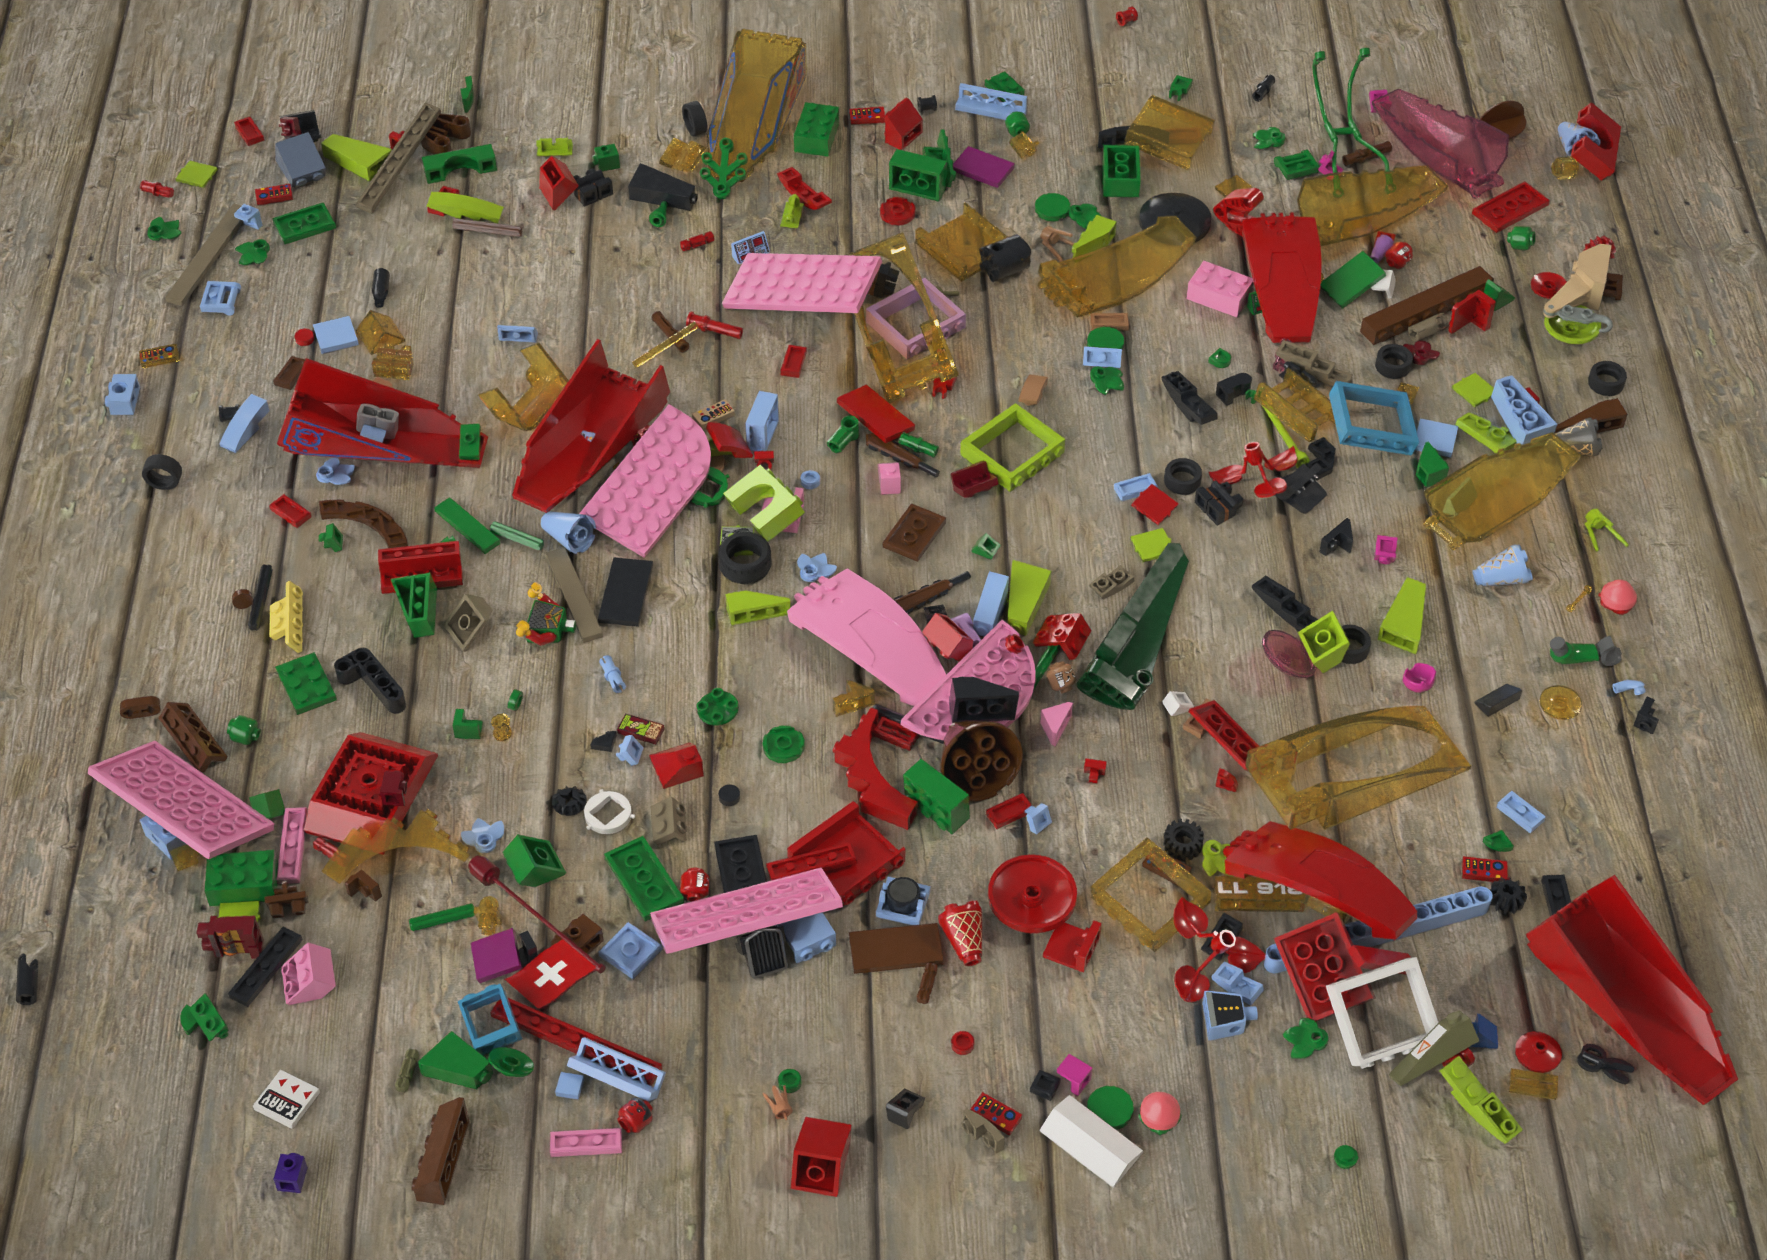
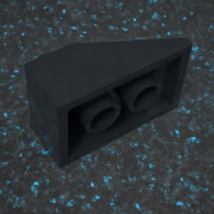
(981, 701)

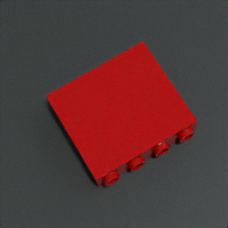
(873, 851)

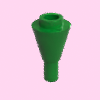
(658, 217)

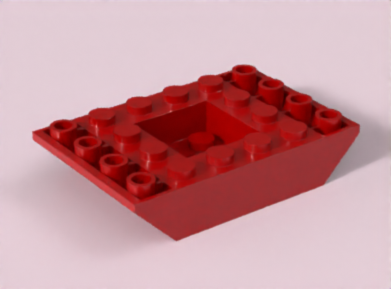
(348, 802)

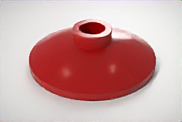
(1547, 284)
(1537, 1059)

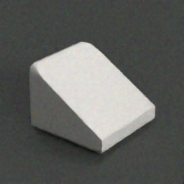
(1177, 703)

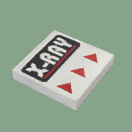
(286, 1099)

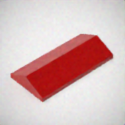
(1224, 730)

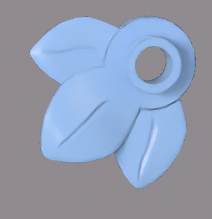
(335, 472)
(814, 567)
(482, 834)

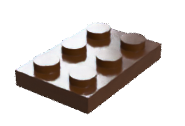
(914, 532)

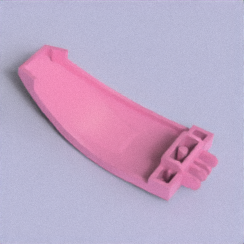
(870, 631)

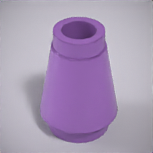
(1382, 244)

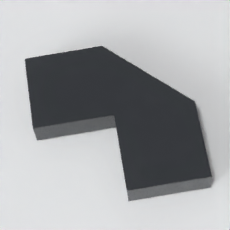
(1324, 454)

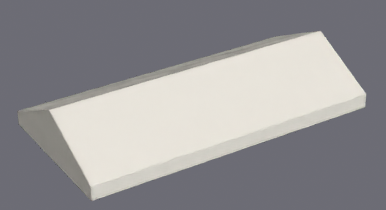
(1090, 1140)

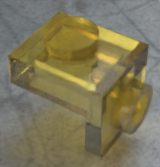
(1023, 145)

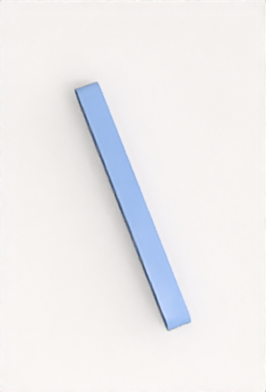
(1472, 904)

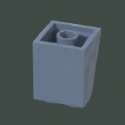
(299, 160)

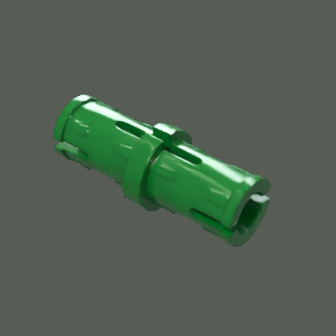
(918, 444)

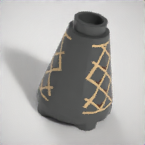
(1582, 437)

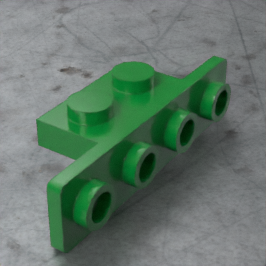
(943, 153)

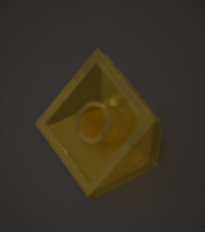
(377, 330)

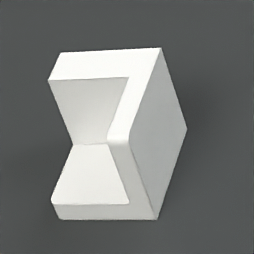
(1386, 284)

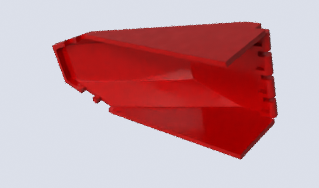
(593, 402)
(1636, 985)

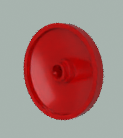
(1032, 893)

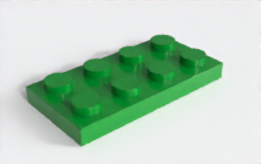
(643, 877)

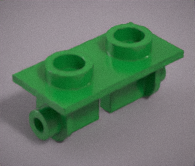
(209, 1018)

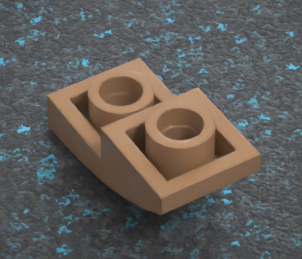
(1032, 389)

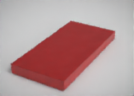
(1510, 207)
(875, 413)

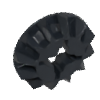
(574, 806)

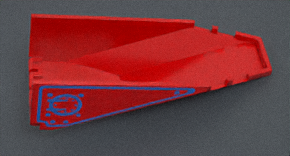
(325, 421)

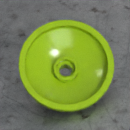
(1571, 331)

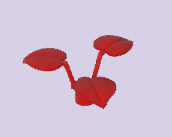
(1254, 455)
(1193, 921)

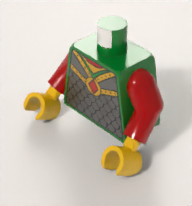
(546, 620)

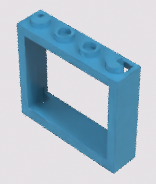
(1368, 437)

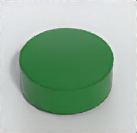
(515, 700)
(791, 1079)

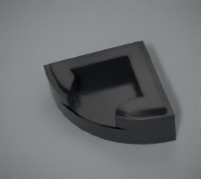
(604, 742)

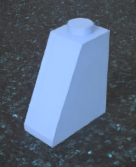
(991, 604)

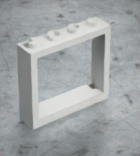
(1421, 998)

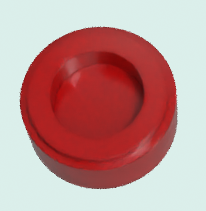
(304, 337)
(962, 1043)

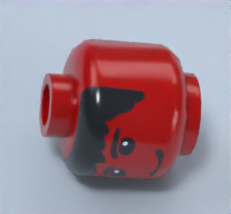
(635, 1115)

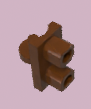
(285, 897)

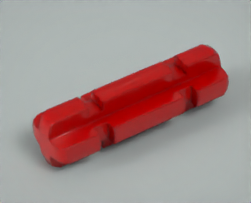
(697, 241)
(327, 848)

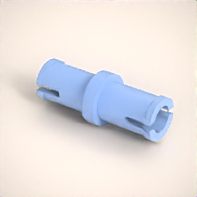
(612, 674)

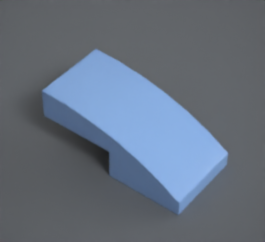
(1233, 981)

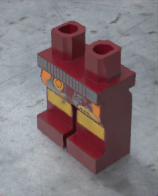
(231, 935)

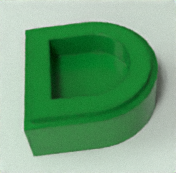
(1220, 358)

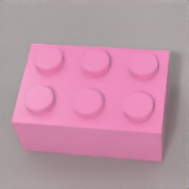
(1220, 288)

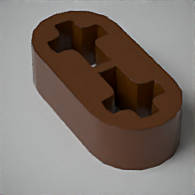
(140, 707)

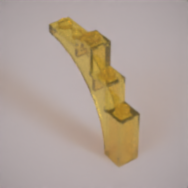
(391, 835)

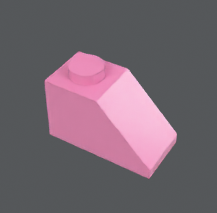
(889, 478)

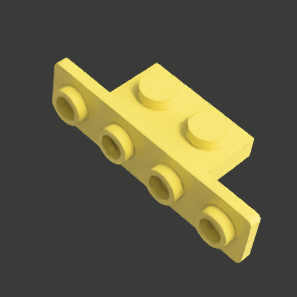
(287, 617)

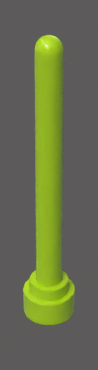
(1302, 457)

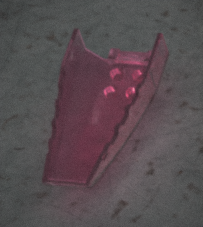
(1452, 145)

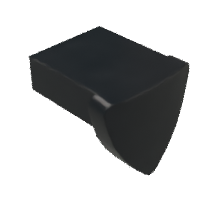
(528, 950)

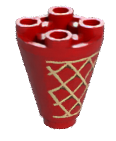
(964, 930)

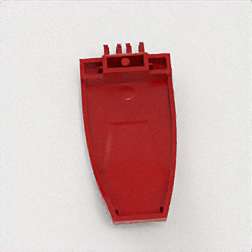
(1285, 273)
(1324, 872)

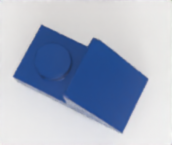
(1486, 1033)

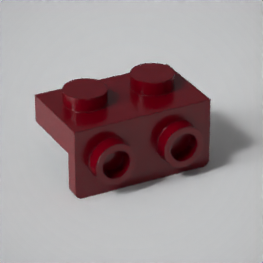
(973, 480)

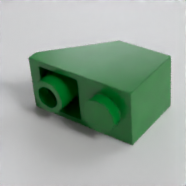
(1431, 466)

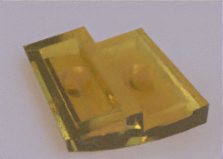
(682, 155)

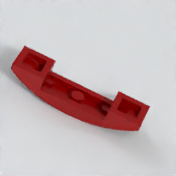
(793, 183)

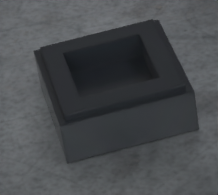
(1045, 1085)

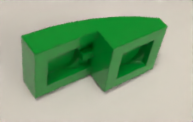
(467, 94)

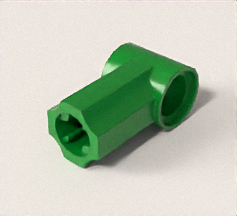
(846, 432)

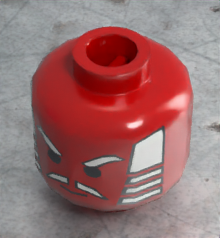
(1399, 255)
(694, 884)

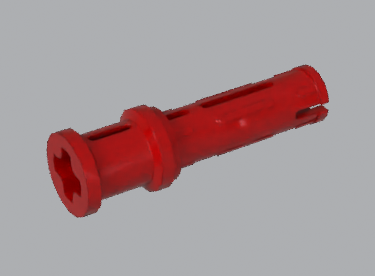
(706, 324)

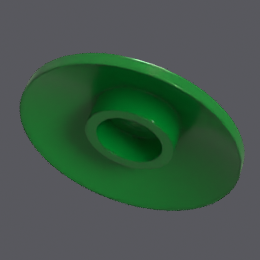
(511, 1062)

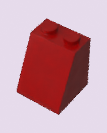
(820, 1156)

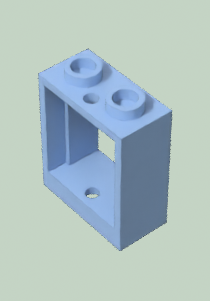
(762, 421)

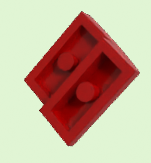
(728, 440)

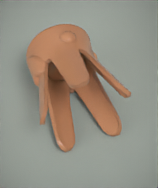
(781, 1108)

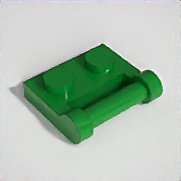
(1297, 164)

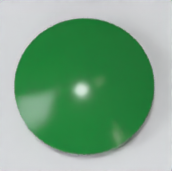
(717, 707)

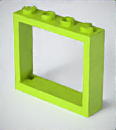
(1010, 480)

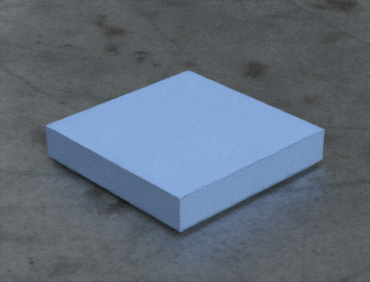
(335, 334)
(1439, 435)
(630, 950)

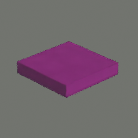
(495, 955)

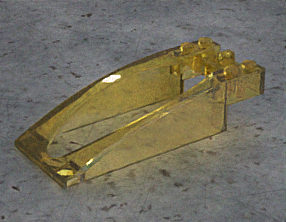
(916, 373)
(1337, 802)

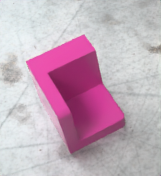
(1076, 1072)

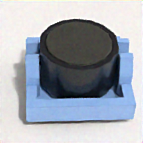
(902, 900)

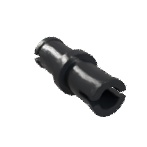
(1263, 87)

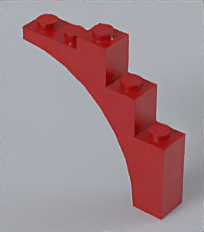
(877, 795)

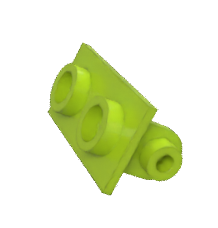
(562, 147)
(792, 212)

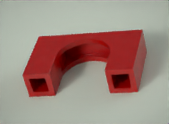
(1597, 159)

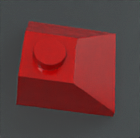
(677, 764)

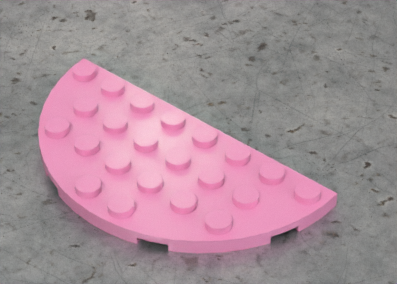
(986, 661)

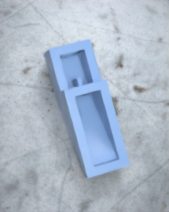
(244, 423)

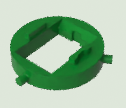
(719, 478)

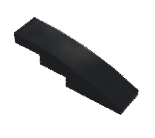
(1284, 603)

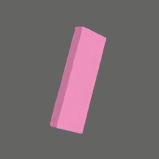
(585, 1142)

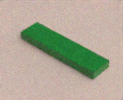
(467, 525)

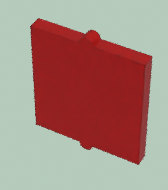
(1155, 504)

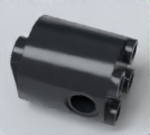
(1005, 257)

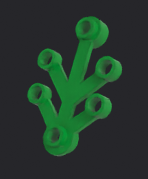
(723, 170)

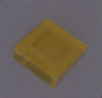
(1411, 391)

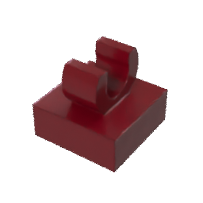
(290, 126)

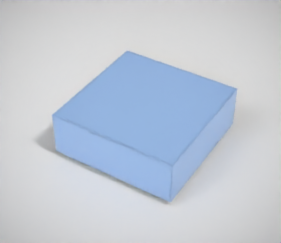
(569, 1085)

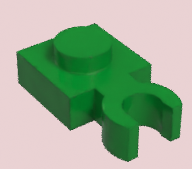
(1180, 86)

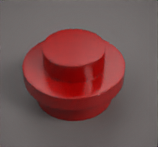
(1014, 643)

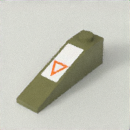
(1441, 1043)

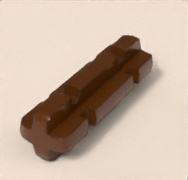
(927, 983)

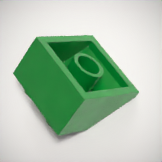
(533, 861)

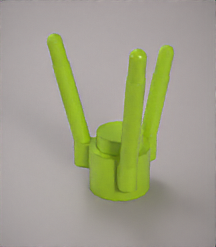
(1597, 520)

